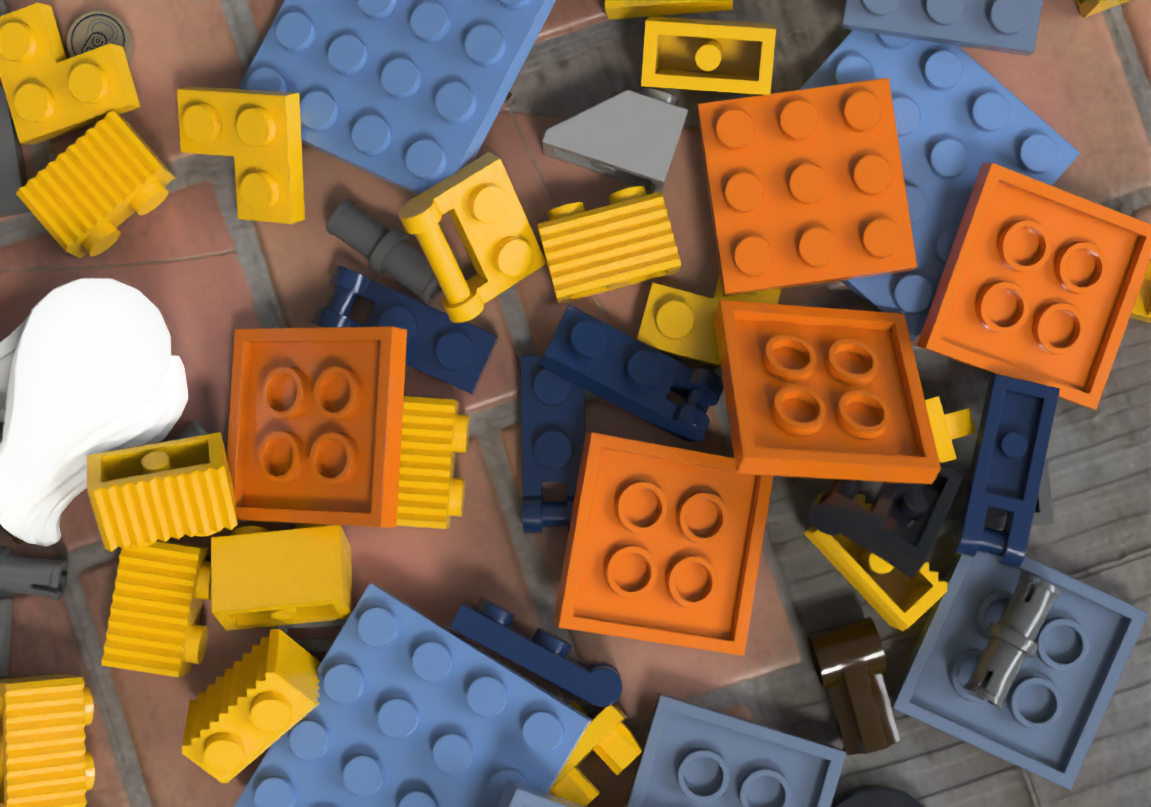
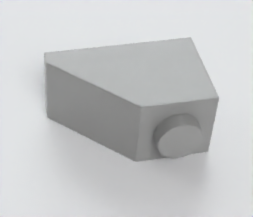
(622, 137)

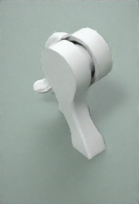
(77, 382)

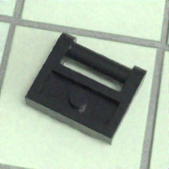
(899, 522)

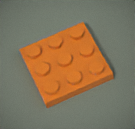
(806, 187)
(1038, 285)
(823, 393)
(317, 424)
(662, 545)

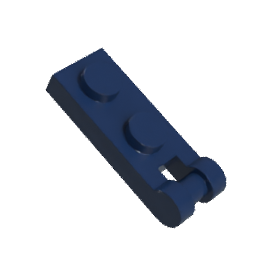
(434, 344)
(631, 374)
(550, 443)
(1006, 468)
(541, 653)

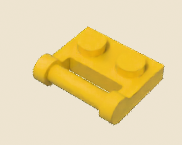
(490, 228)

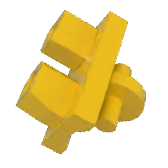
(610, 741)

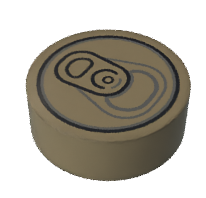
(99, 29)

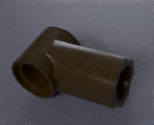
(851, 668)

